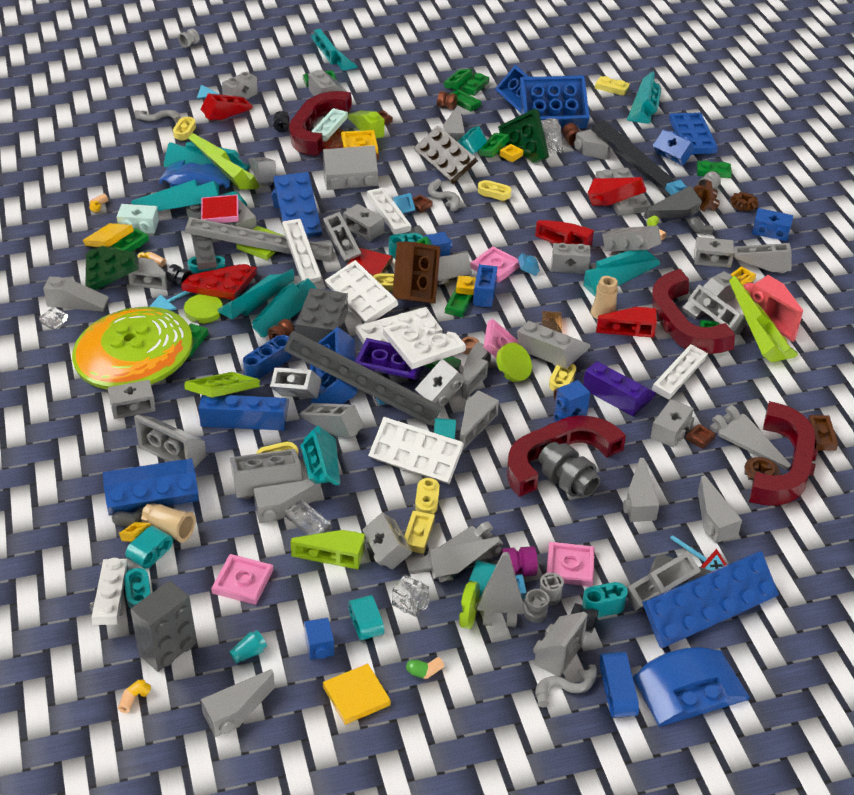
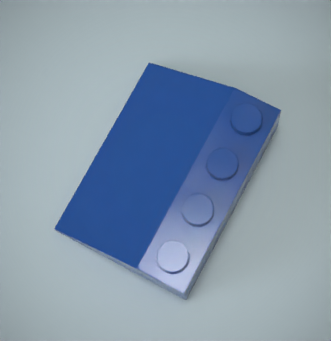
(556, 98)

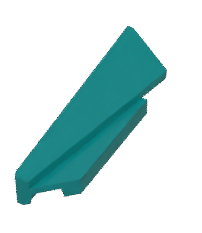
(331, 53)
(645, 101)
(191, 153)
(180, 195)
(621, 267)
(257, 295)
(283, 306)
(321, 457)

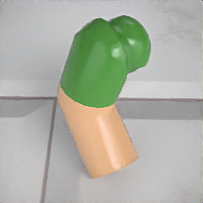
(423, 669)

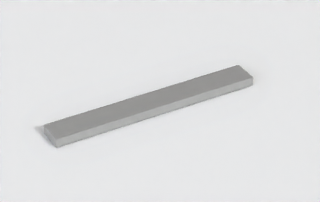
(252, 237)

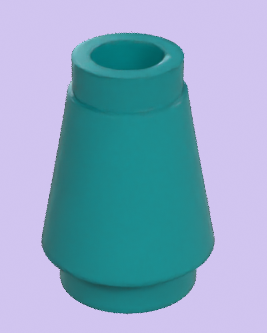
(248, 647)

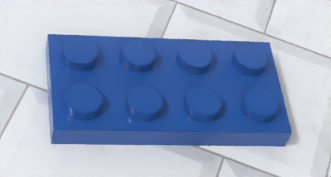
(694, 128)
(298, 201)

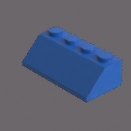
(510, 87)
(333, 389)
(243, 412)
(155, 483)

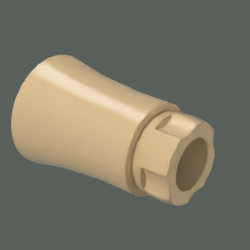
(605, 297)
(171, 521)

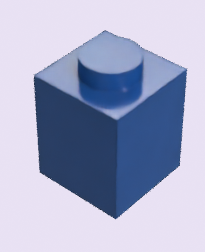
(441, 240)
(319, 638)

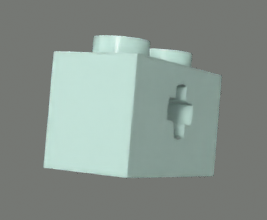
(139, 216)

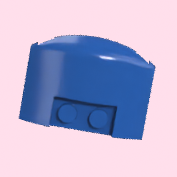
(181, 173)
(688, 684)

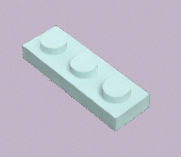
(331, 123)

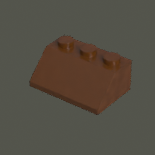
(416, 272)

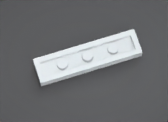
(388, 209)
(301, 250)
(679, 371)
(109, 592)

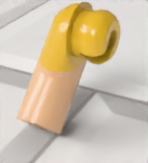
(95, 204)
(150, 255)
(131, 692)

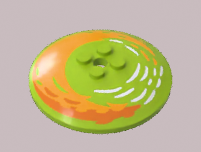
(156, 347)

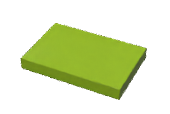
(222, 384)

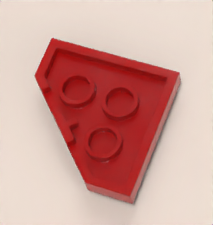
(221, 282)

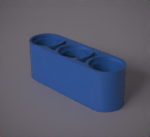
(266, 357)
(619, 684)

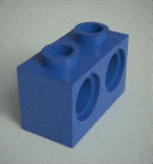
(485, 285)

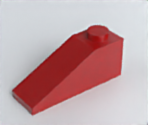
(224, 106)
(613, 190)
(629, 322)

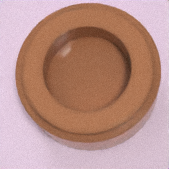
(470, 343)

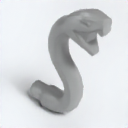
(142, 115)
(453, 204)
(542, 687)

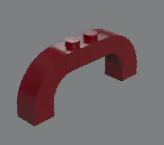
(312, 142)
(709, 339)
(570, 430)
(786, 488)

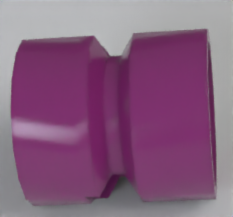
(523, 561)

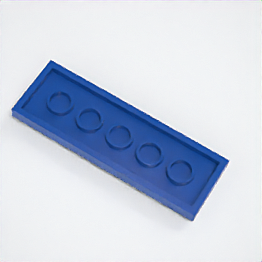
(710, 599)

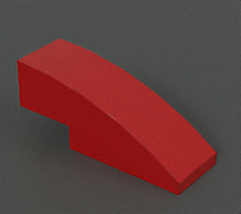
(563, 232)

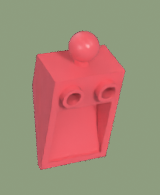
(777, 304)

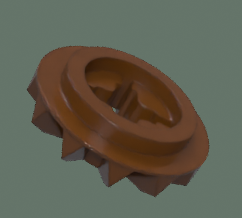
(744, 201)
(764, 464)

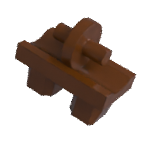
(708, 196)

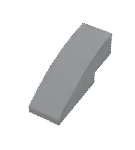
(475, 369)
(662, 579)

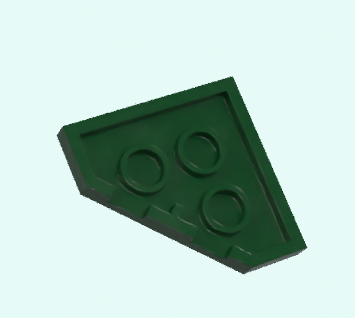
(527, 134)
(108, 265)

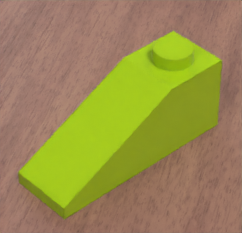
(368, 121)
(334, 547)

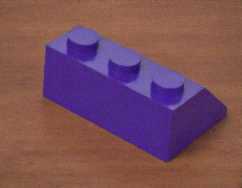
(384, 358)
(617, 388)

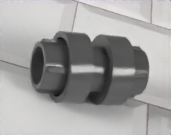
(573, 473)

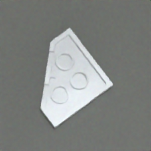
(422, 344)

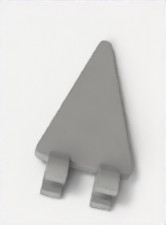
(746, 435)
(469, 535)
(502, 594)

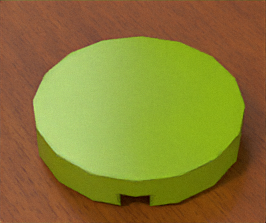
(202, 308)
(514, 362)
(469, 602)

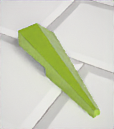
(239, 176)
(769, 339)

